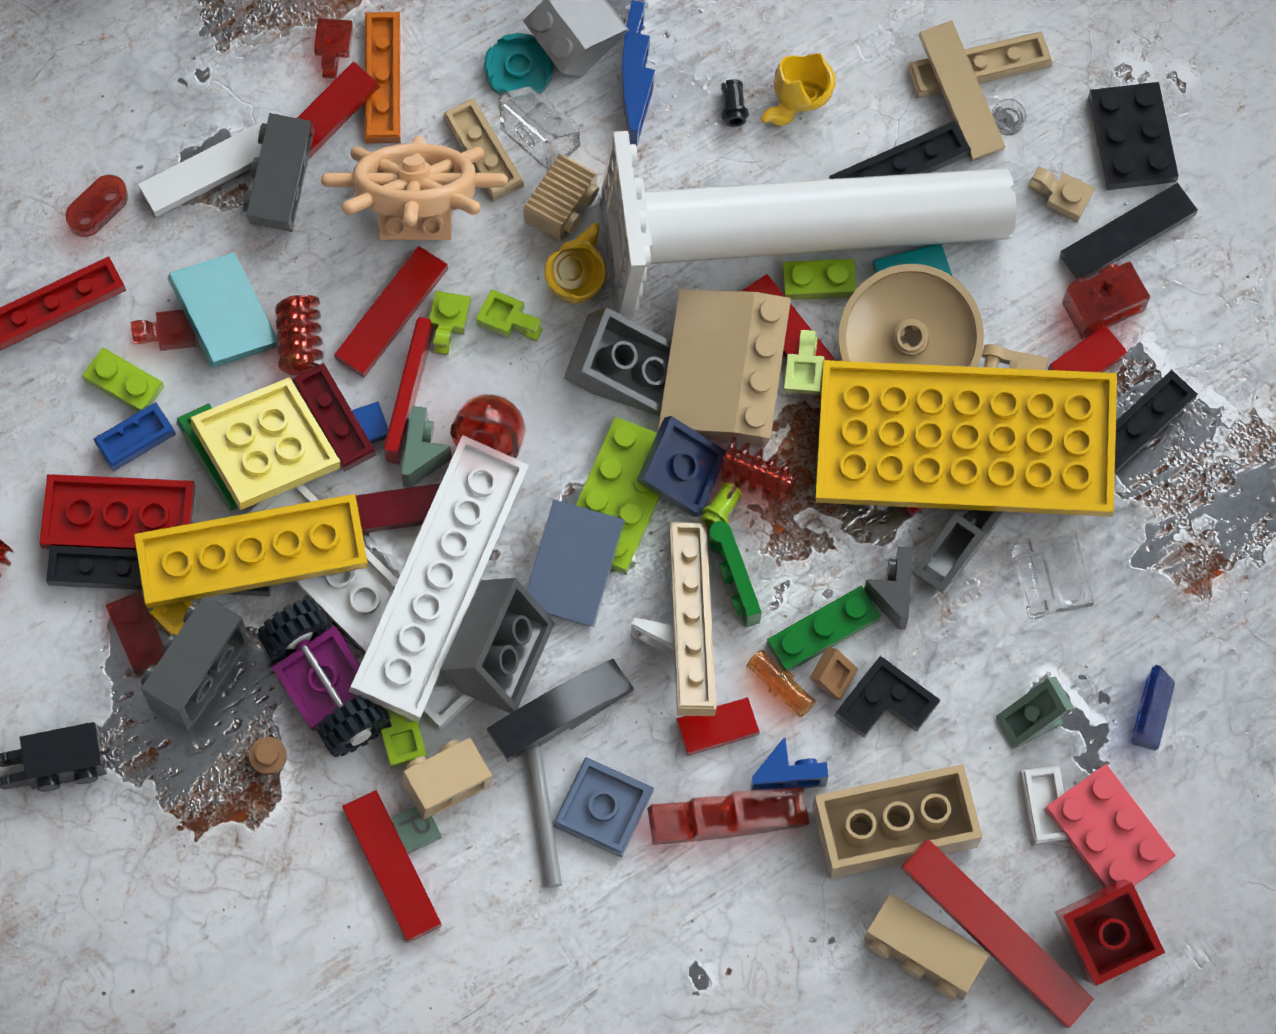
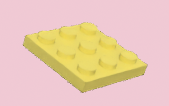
(265, 443)

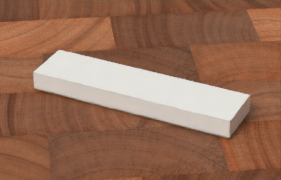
(202, 171)

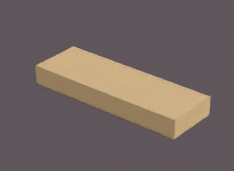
(474, 130)

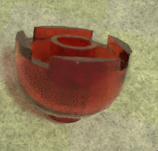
(491, 422)

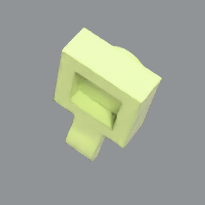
(805, 370)

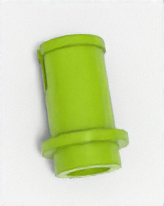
(721, 505)

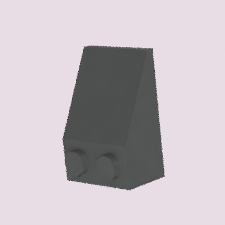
(620, 361)

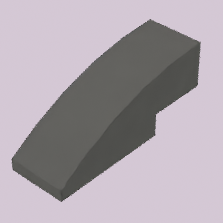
(956, 546)

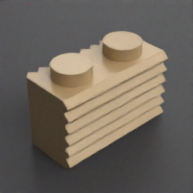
(561, 197)

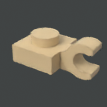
(1066, 196)

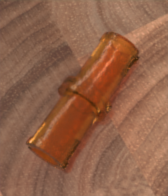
(781, 683)

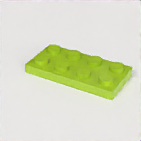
(614, 488)

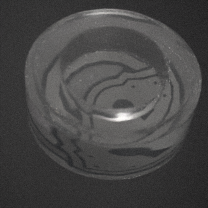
(1009, 116)

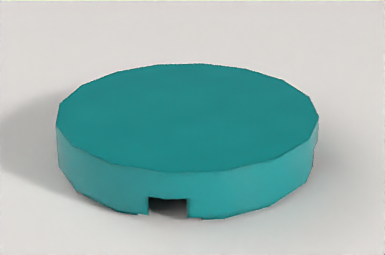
(517, 63)

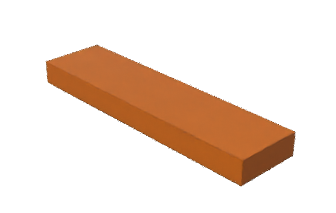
(384, 66)

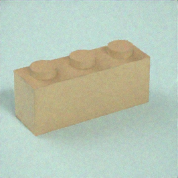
(925, 947)

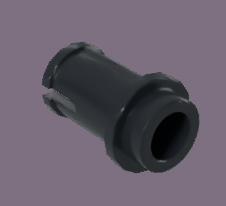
(733, 101)

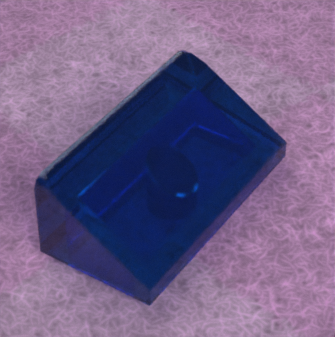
(1153, 709)

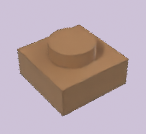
(833, 673)

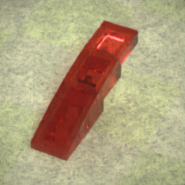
(728, 816)

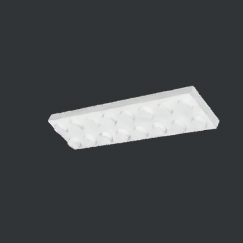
(439, 579)
(356, 605)

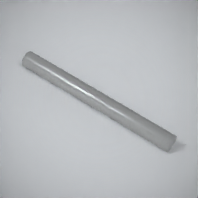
(544, 817)

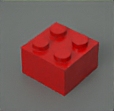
(1109, 932)

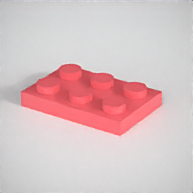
(1109, 830)

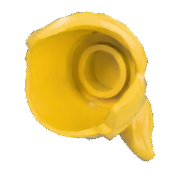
(800, 86)
(577, 268)

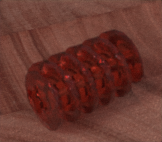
(298, 333)
(758, 472)

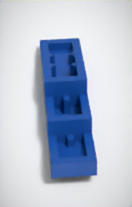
(637, 80)

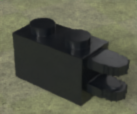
(56, 758)

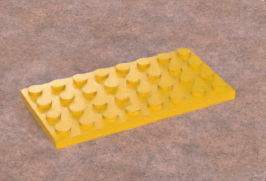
(967, 438)

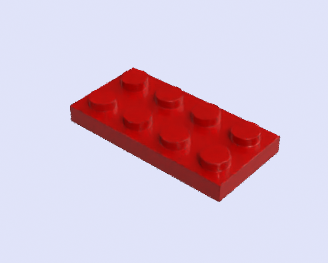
(111, 509)

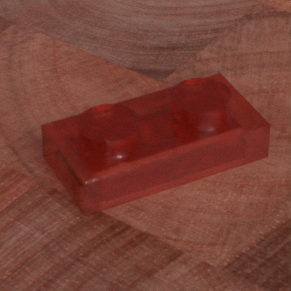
(136, 631)

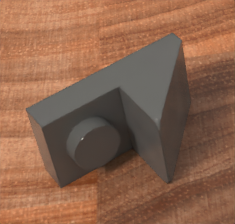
(894, 595)

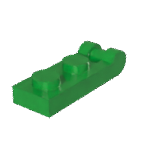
(734, 572)

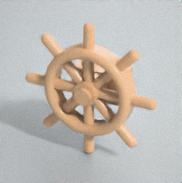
(414, 187)

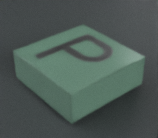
(414, 830)

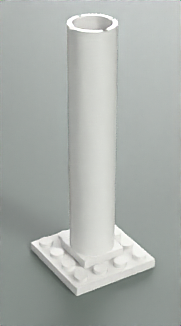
(790, 217)

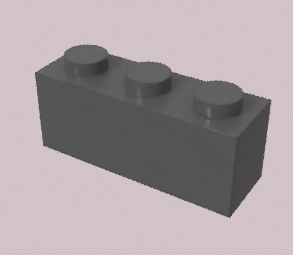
(279, 172)

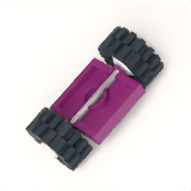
(317, 676)

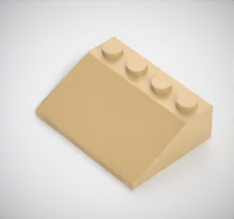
(726, 363)

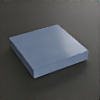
(603, 807)

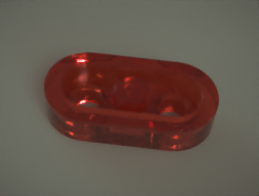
(95, 206)

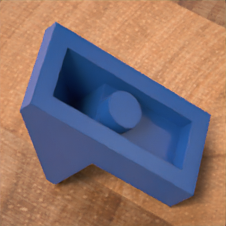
(777, 773)

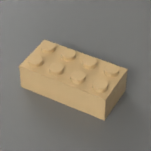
(889, 819)

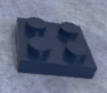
(682, 466)

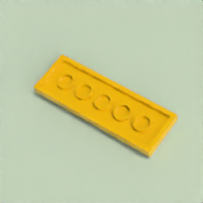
(250, 550)

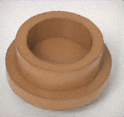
(267, 755)

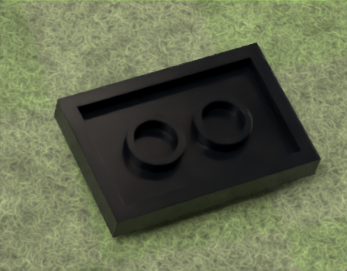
(1133, 136)

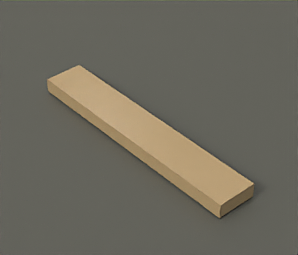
(692, 619)

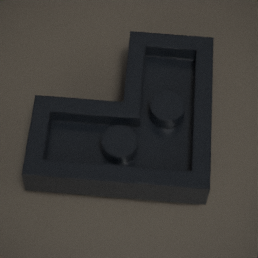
(882, 690)

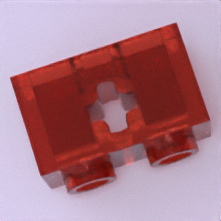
(1092, 312)

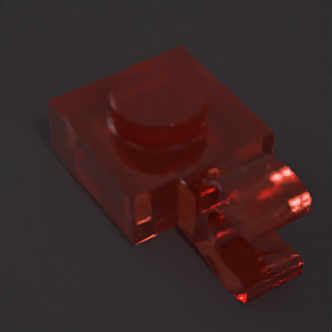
(332, 41)
(170, 329)

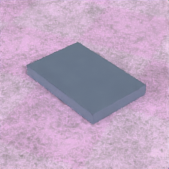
(574, 562)

